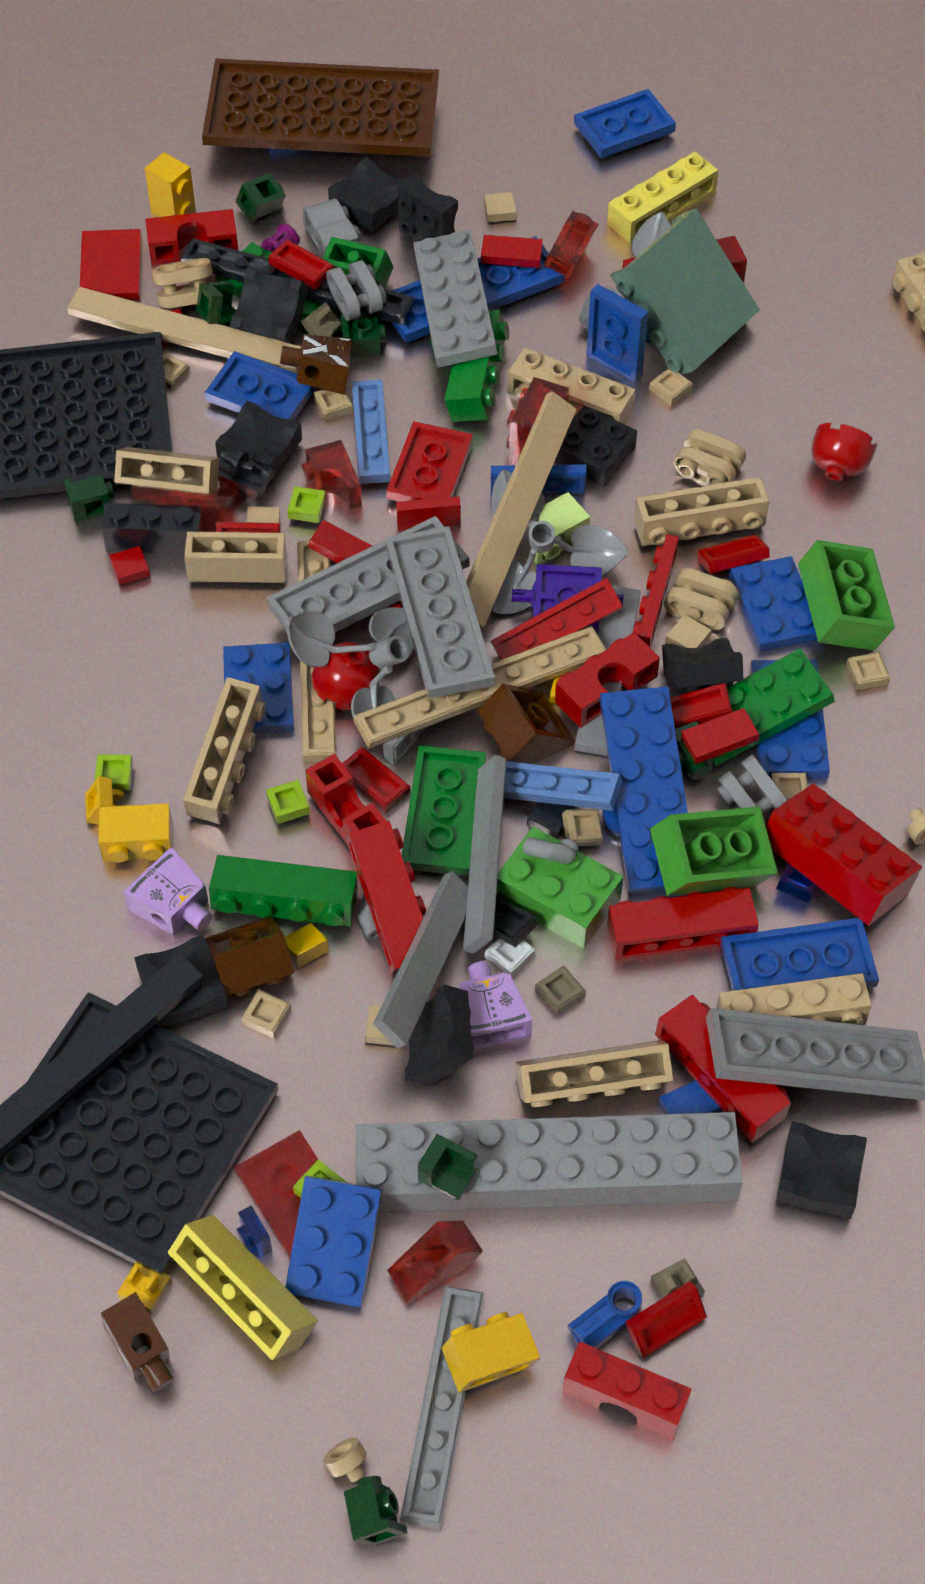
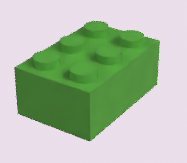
(846, 595)
(713, 850)
(563, 897)

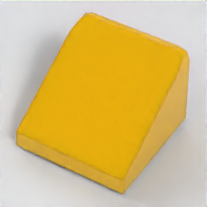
(306, 945)

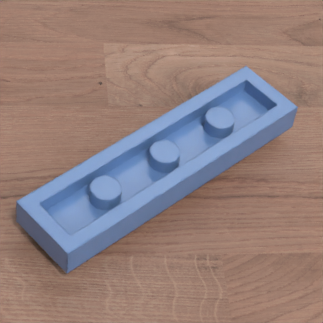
(370, 431)
(562, 785)

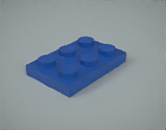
(624, 123)
(616, 333)
(260, 383)
(774, 603)
(271, 670)
(333, 1241)

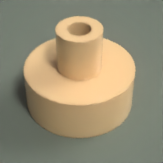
(917, 828)
(346, 1459)

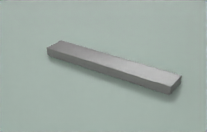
(618, 625)
(485, 855)
(423, 961)
(439, 1418)

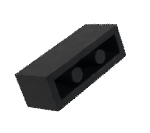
(150, 526)

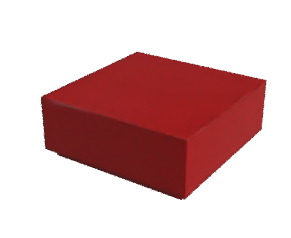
(129, 565)

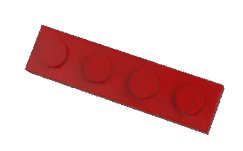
(658, 585)
(561, 620)

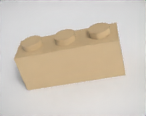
(166, 470)
(236, 557)

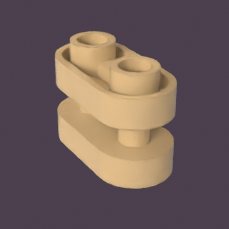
(168, 275)
(709, 458)
(701, 598)

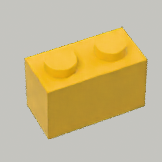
(169, 186)
(135, 832)
(489, 1350)

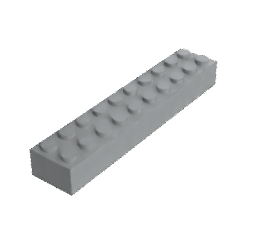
(559, 1161)

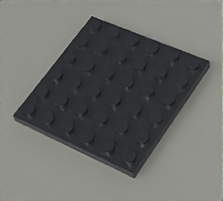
(77, 405)
(136, 1142)

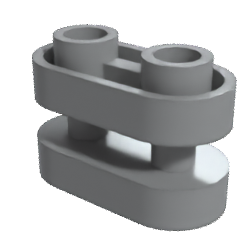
(363, 280)
(734, 788)

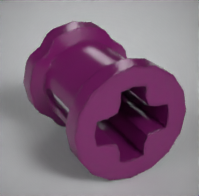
(280, 237)

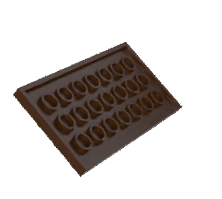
(321, 107)

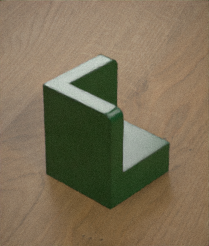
(215, 302)
(447, 1167)

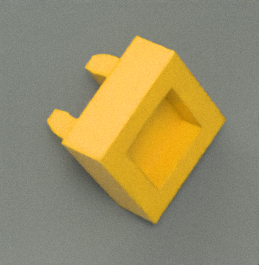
(100, 795)
(147, 1285)

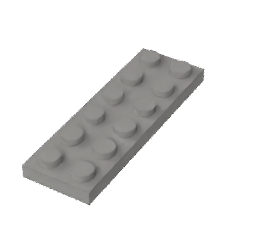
(454, 298)
(350, 587)
(439, 612)
(816, 1054)

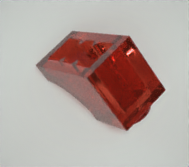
(571, 244)
(332, 472)
(434, 1258)

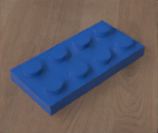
(798, 747)
(799, 954)

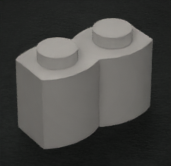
(329, 220)

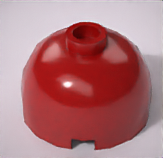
(842, 451)
(343, 676)

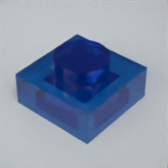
(796, 884)
(253, 1233)

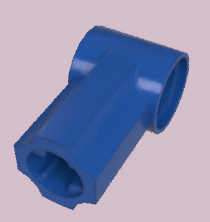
(604, 1318)

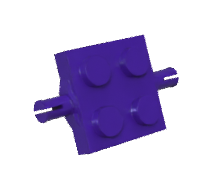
(556, 585)

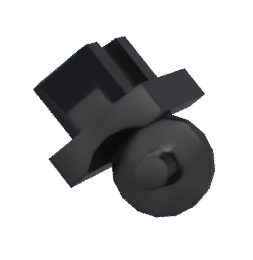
(243, 474)

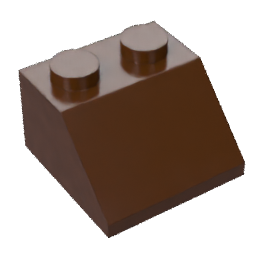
(524, 724)
(250, 956)

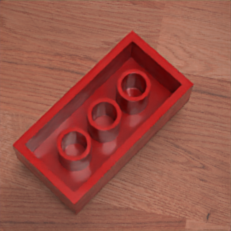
(841, 853)

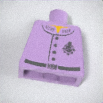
(169, 895)
(495, 1007)

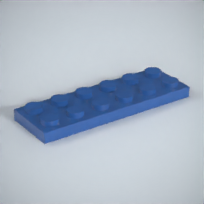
(501, 286)
(646, 755)

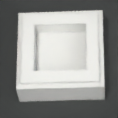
(509, 958)

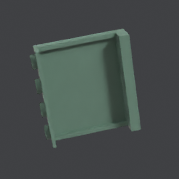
(688, 291)

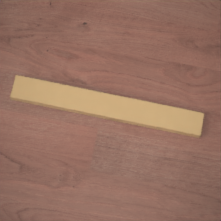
(175, 327)
(518, 503)
(519, 670)
(316, 714)

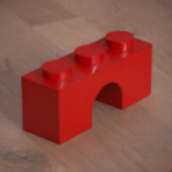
(171, 233)
(624, 662)
(335, 795)
(651, 1398)

